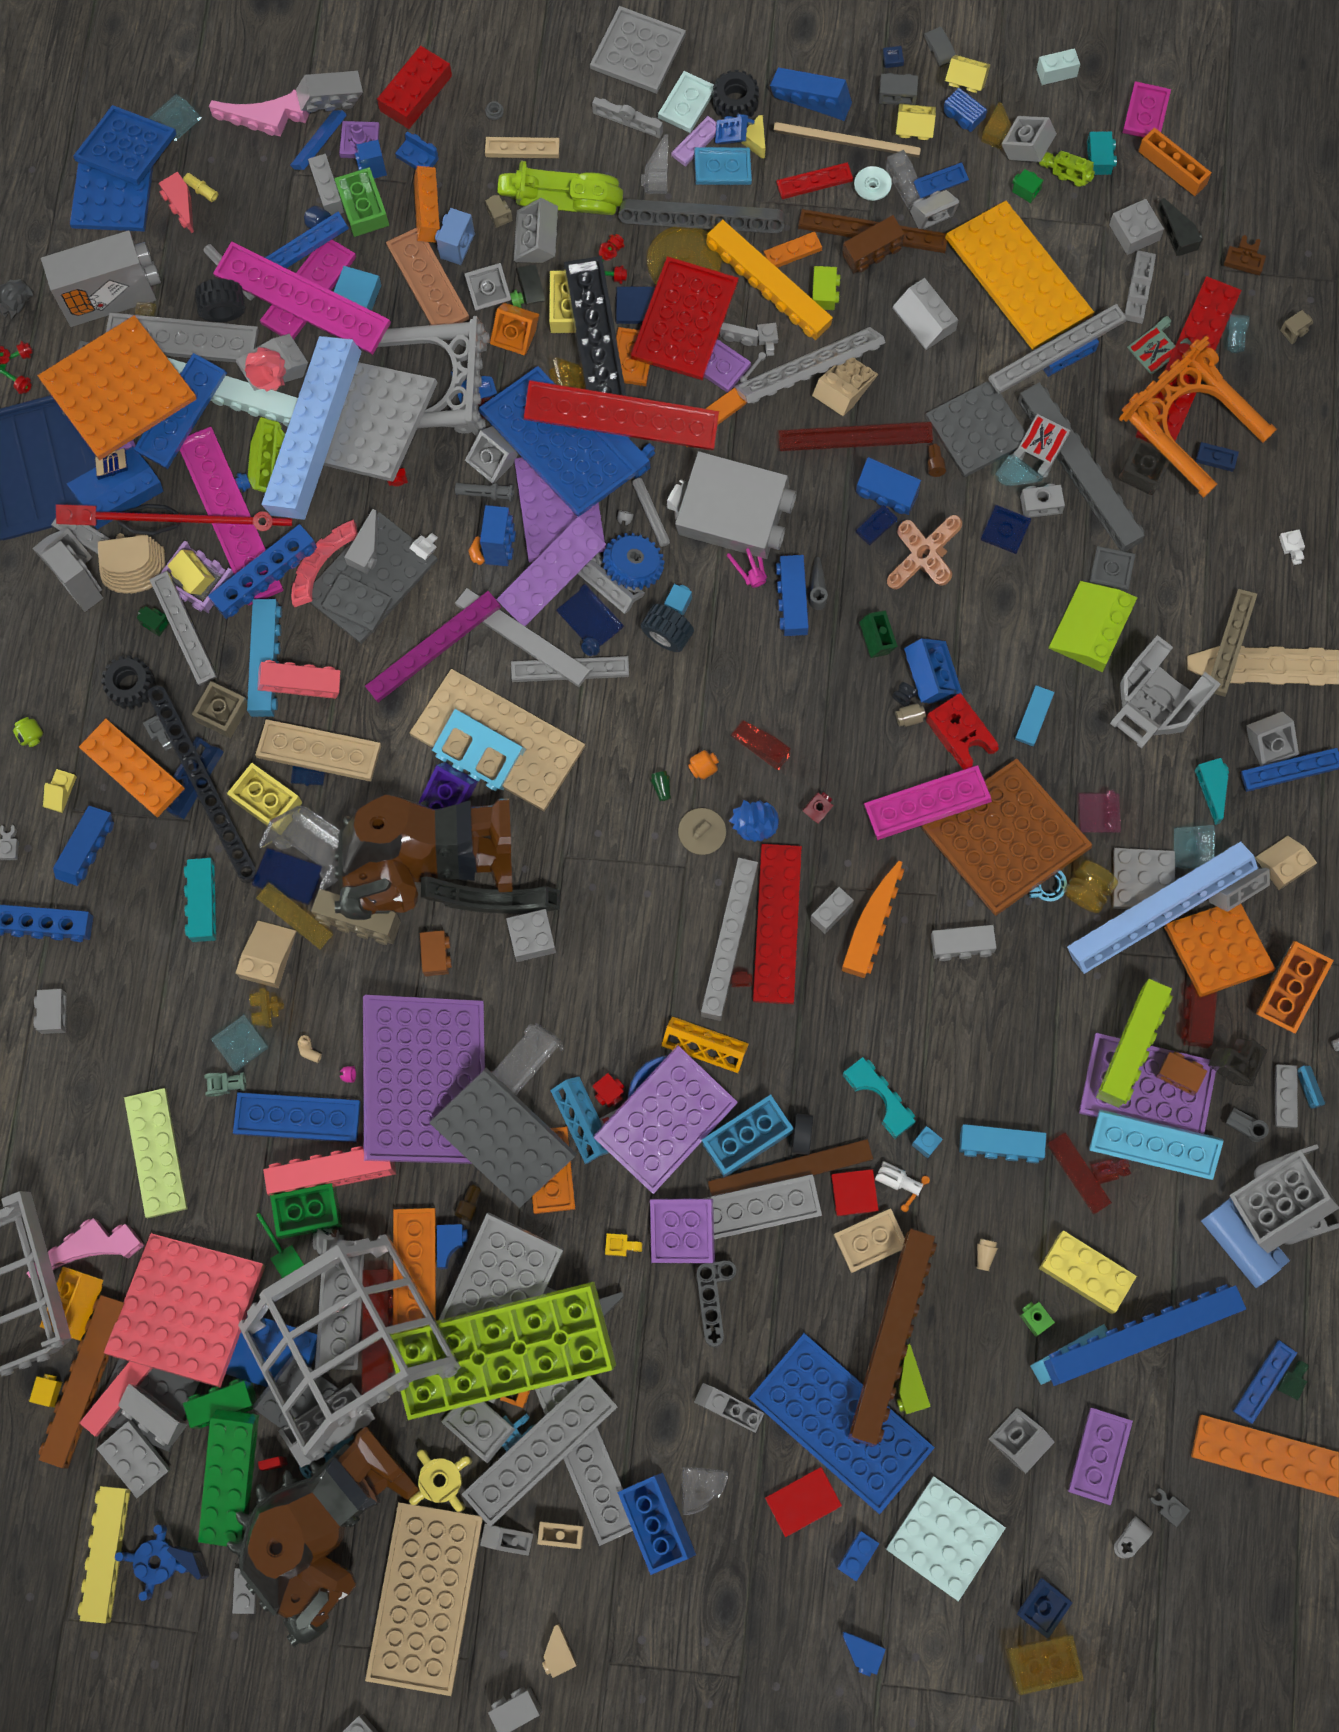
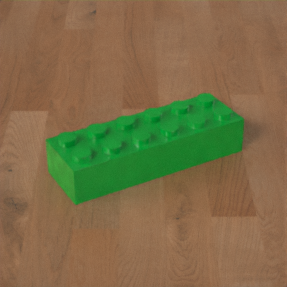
(227, 1476)

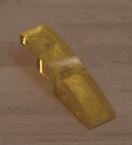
(294, 916)

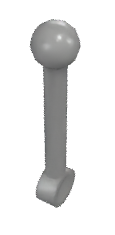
(761, 357)

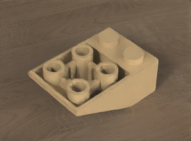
(844, 385)

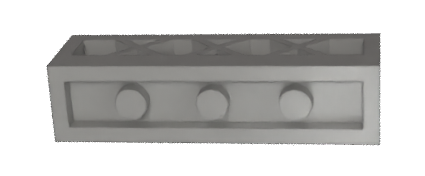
(616, 594)

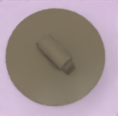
(702, 831)

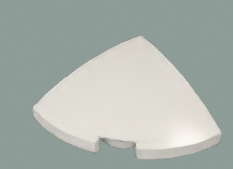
(676, 497)

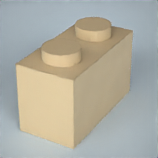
(560, 1535)

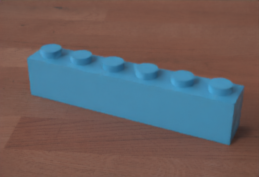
(263, 647)

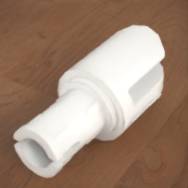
(897, 1179)

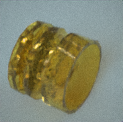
(1091, 886)

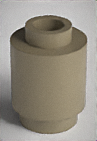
(910, 715)

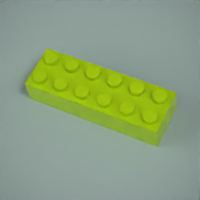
(1134, 1042)

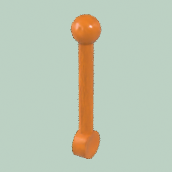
(905, 1207)

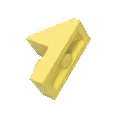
(58, 791)

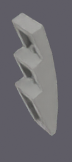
(1139, 286)

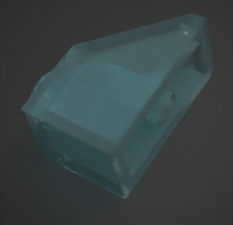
(1017, 472)

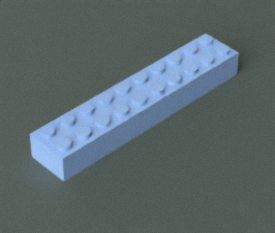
(311, 428)

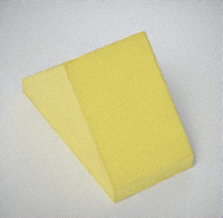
(755, 137)

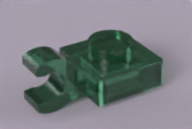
(1292, 1383)

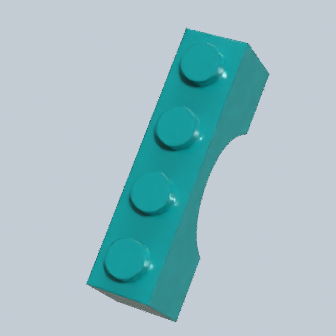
(863, 1077)

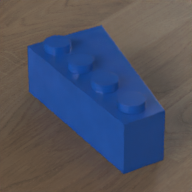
(813, 92)

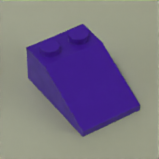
(447, 787)

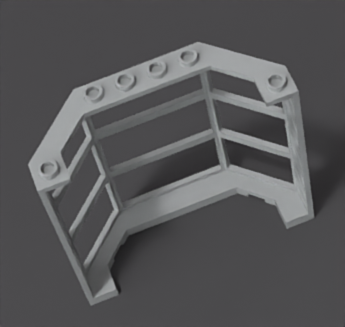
(18, 1206)
(445, 1367)

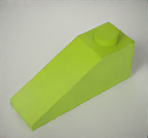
(911, 1387)

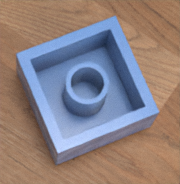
(455, 236)

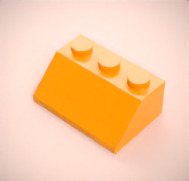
(77, 1296)

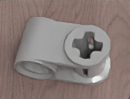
(1135, 1536)

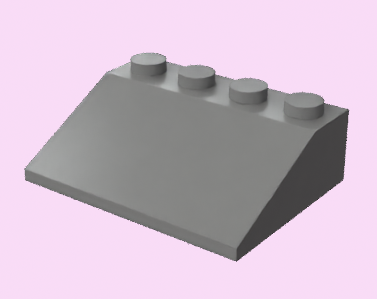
(1284, 1201)

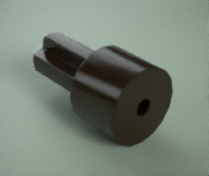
(466, 1208)

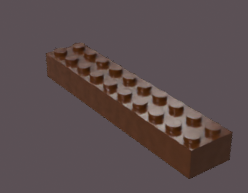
(891, 1338)

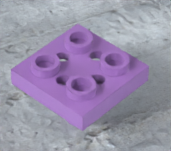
(359, 133)

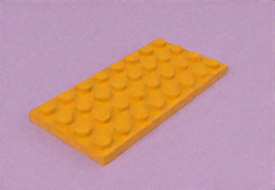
(1019, 275)

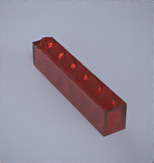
(376, 1357)

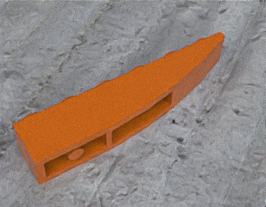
(871, 925)

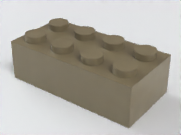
(380, 926)

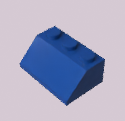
(888, 486)
(932, 670)

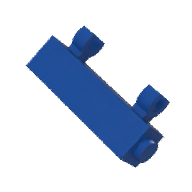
(632, 453)

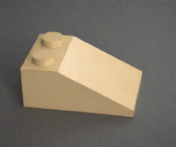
(266, 954)

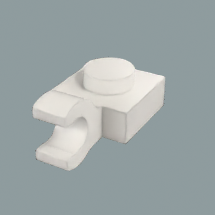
(1293, 544)
(424, 546)

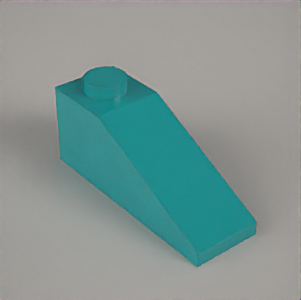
(1213, 781)

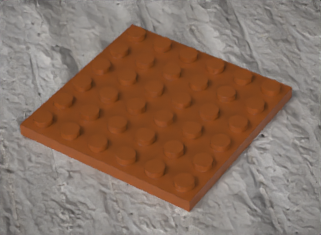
(1010, 842)

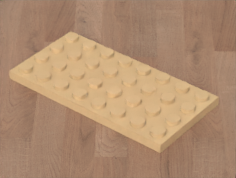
(548, 750)
(424, 1599)

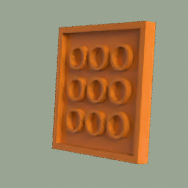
(1219, 949)

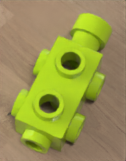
(1069, 167)

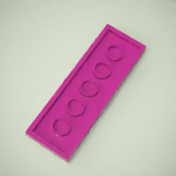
(321, 267)
(927, 802)

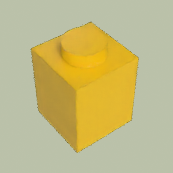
(45, 1391)

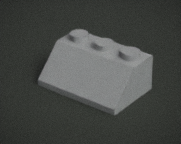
(536, 232)
(925, 314)
(151, 1415)

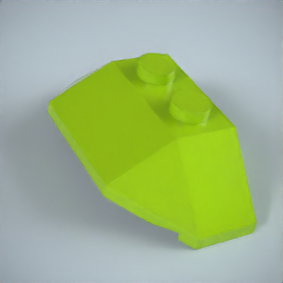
(264, 453)

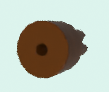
(936, 463)

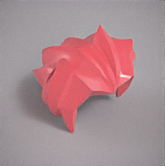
(265, 369)

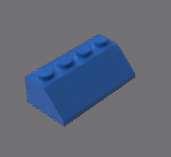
(656, 1523)

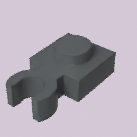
(1171, 1509)

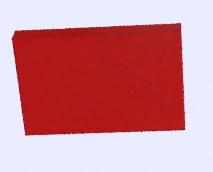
(803, 1502)

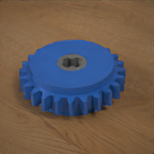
(633, 561)

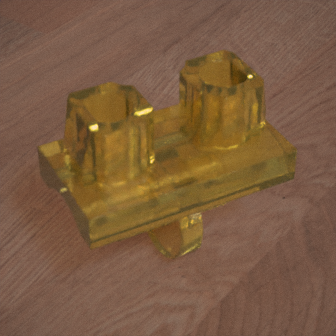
(262, 999)

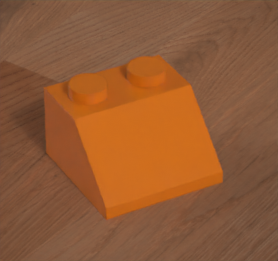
(514, 328)

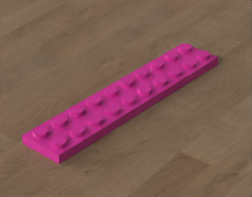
(302, 297)
(223, 498)

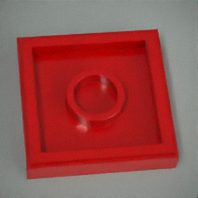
(854, 1192)

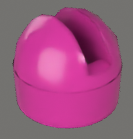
(349, 1074)

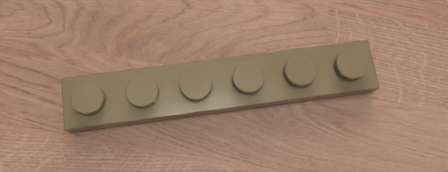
(1233, 639)

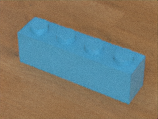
(1002, 1142)

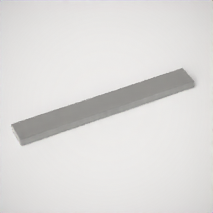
(1057, 349)
(530, 642)

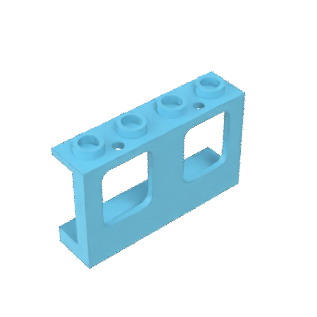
(483, 738)

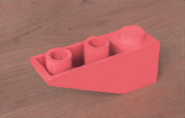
(179, 197)

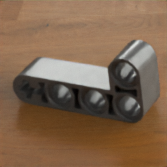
(714, 1305)

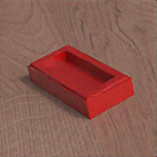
(272, 1463)

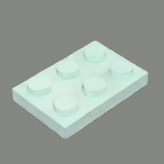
(686, 102)

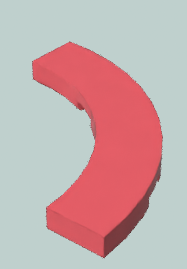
(311, 565)

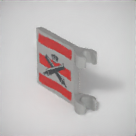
(1044, 442)

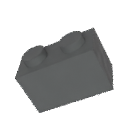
(898, 89)

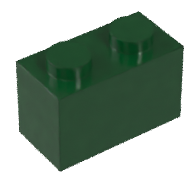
(878, 634)

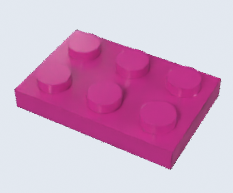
(1146, 109)

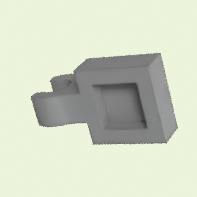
(768, 337)

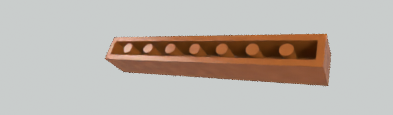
(81, 1386)

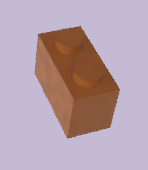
(434, 953)
(1181, 1073)

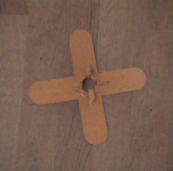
(918, 544)

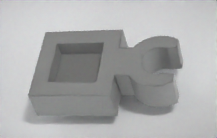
(8, 845)

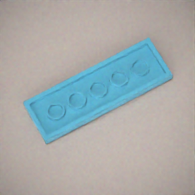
(1156, 1144)

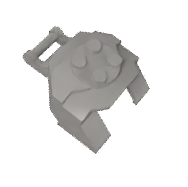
(1156, 698)

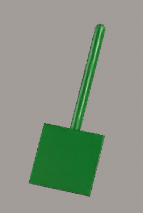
(286, 1260)

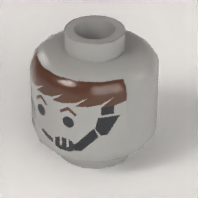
(325, 1234)

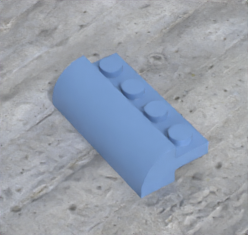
(1237, 1240)

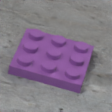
(682, 1231)

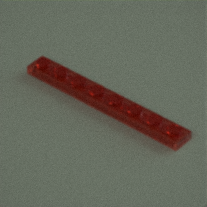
(855, 436)

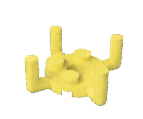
(451, 1487)

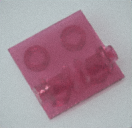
(1100, 812)

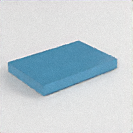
(722, 166)

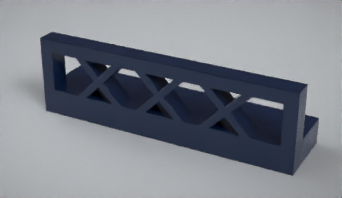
(187, 797)

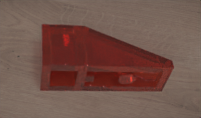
(762, 744)

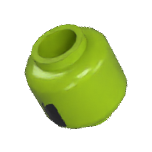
(27, 732)

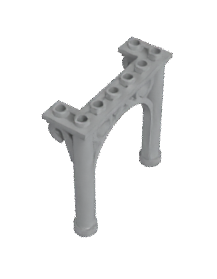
(475, 339)

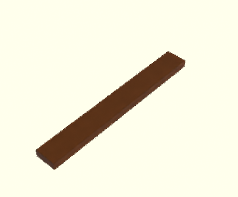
(851, 227)
(806, 1165)

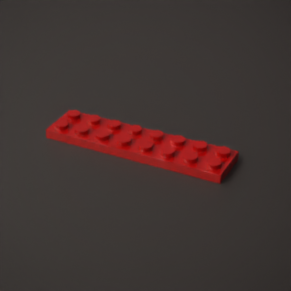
(777, 924)

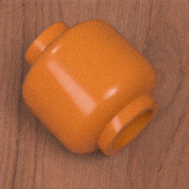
(703, 764)

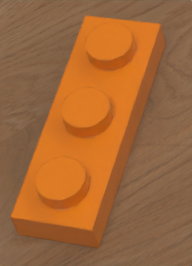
(793, 250)

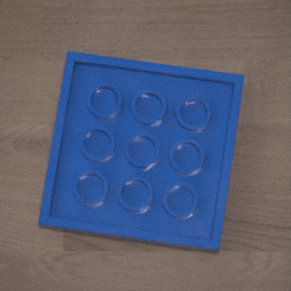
(125, 145)
(109, 201)

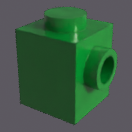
(1027, 185)

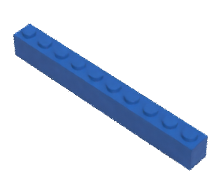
(1143, 1335)

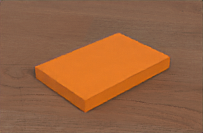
(633, 371)

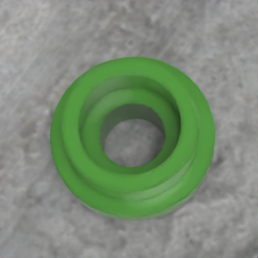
(517, 298)

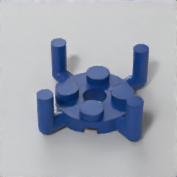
(142, 1565)

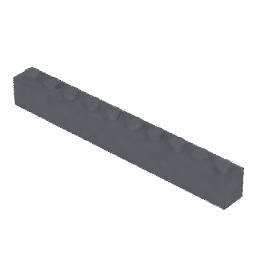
(1086, 473)

